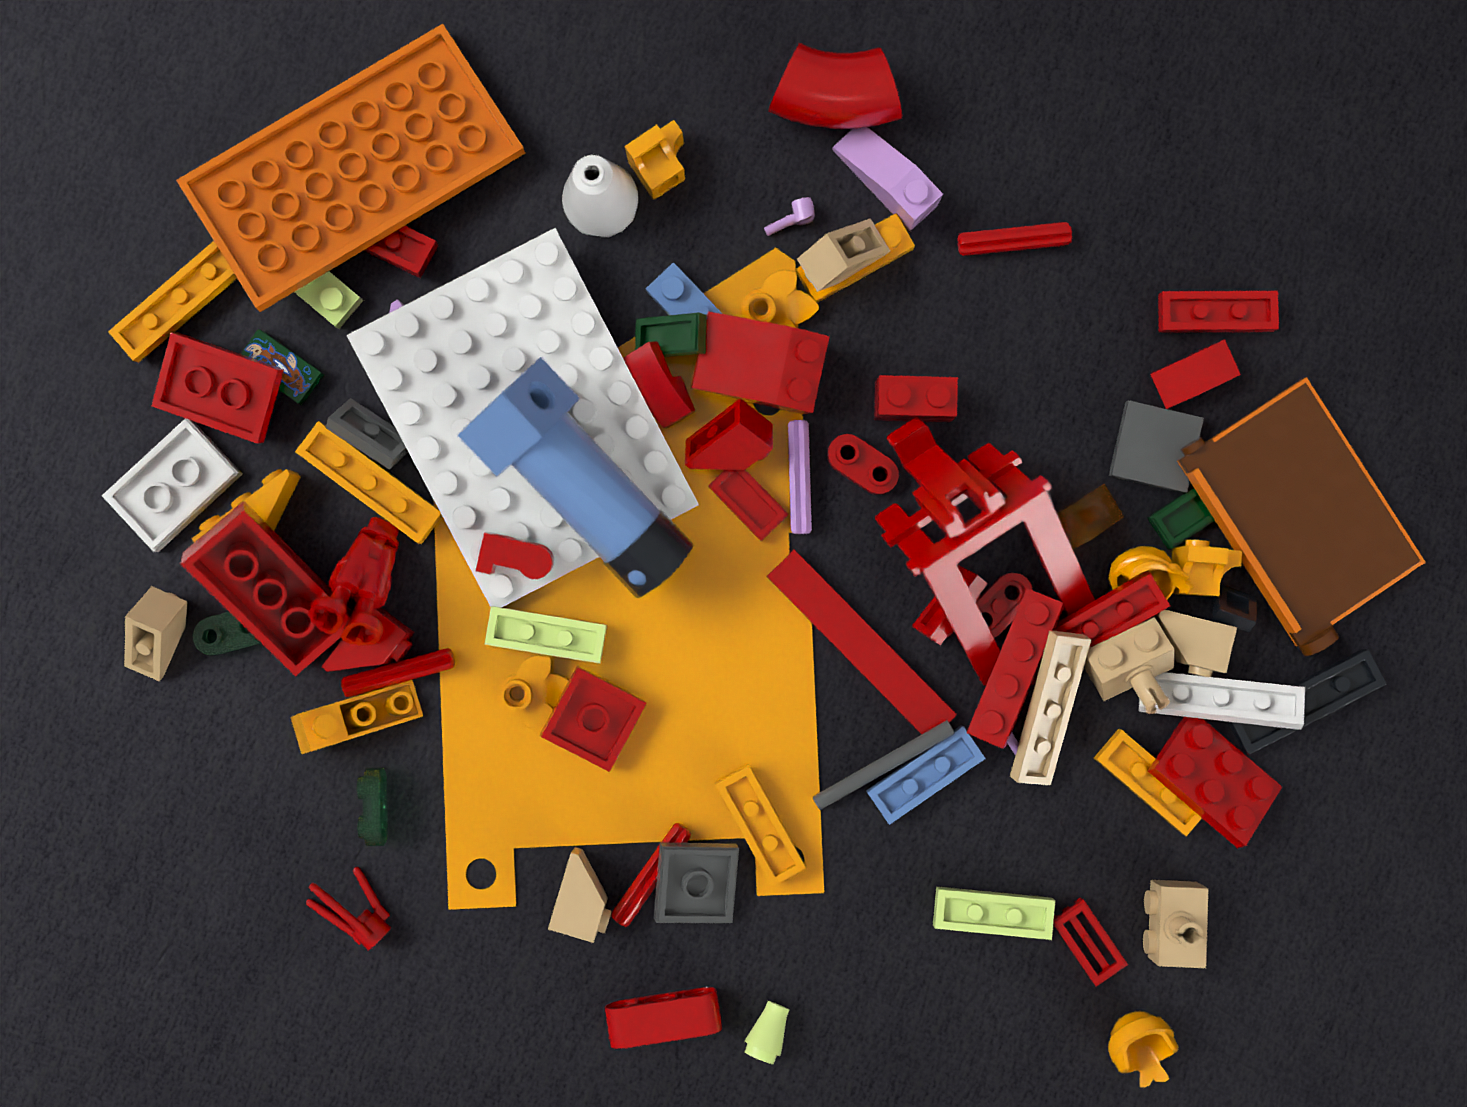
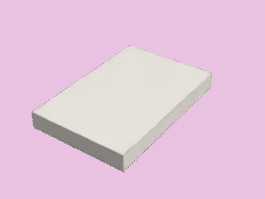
(172, 485)

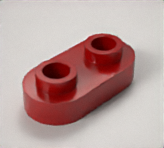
(862, 465)
(998, 606)

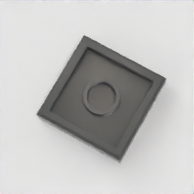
(1152, 444)
(696, 883)

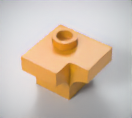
(655, 158)
(1204, 565)

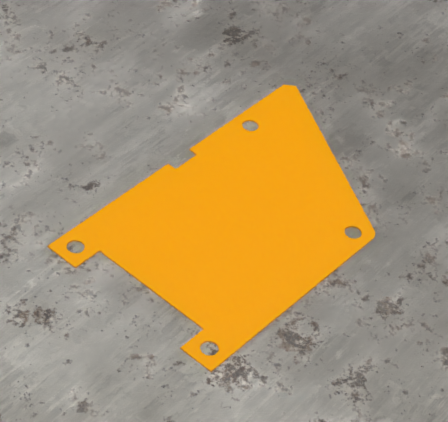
(706, 650)

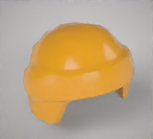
(1157, 562)
(1140, 1044)

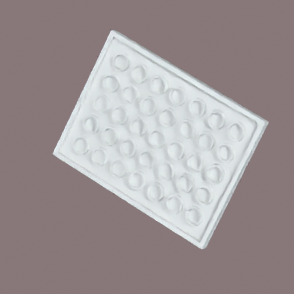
(460, 349)

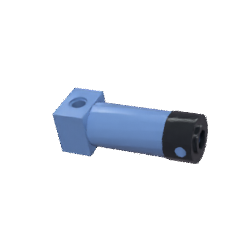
(557, 457)

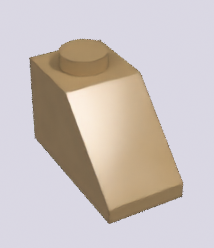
(842, 254)
(154, 632)
(1198, 642)
(580, 901)

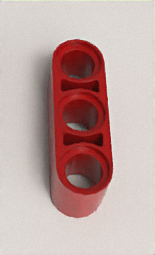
(663, 1017)

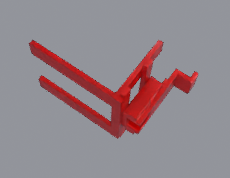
(941, 489)

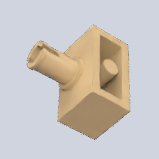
(1132, 662)
(1176, 923)

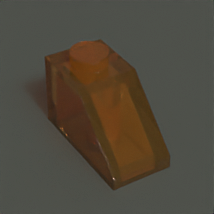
(1089, 516)

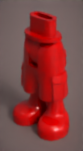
(361, 576)

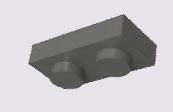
(367, 433)

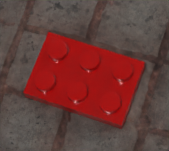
(217, 387)
(1215, 780)

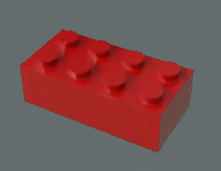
(262, 586)

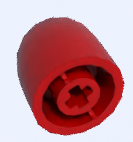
(837, 89)

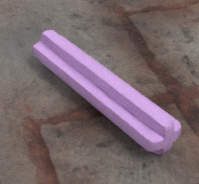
(799, 477)

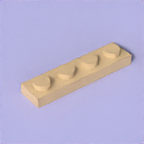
(1050, 707)

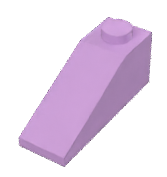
(889, 175)

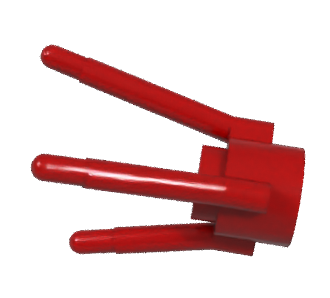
(367, 927)

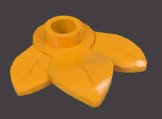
(784, 303)
(540, 688)

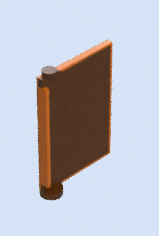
(1301, 513)

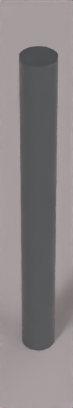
(883, 765)

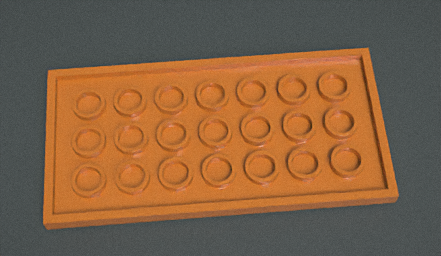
(350, 167)

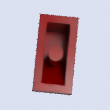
(730, 440)
(391, 646)

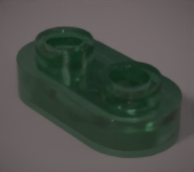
(230, 635)
(373, 823)

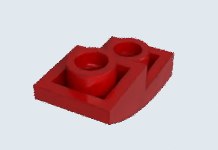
(1195, 374)
(662, 392)

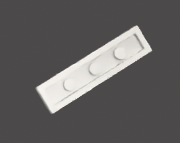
(1232, 700)

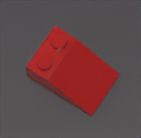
(761, 362)

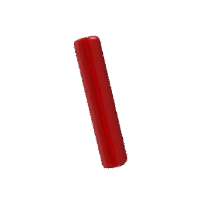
(1014, 238)
(397, 672)
(646, 880)

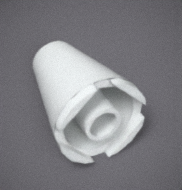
(599, 197)

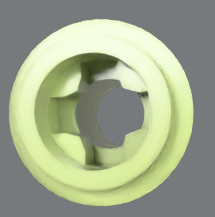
(767, 1034)

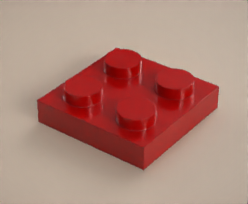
(593, 719)

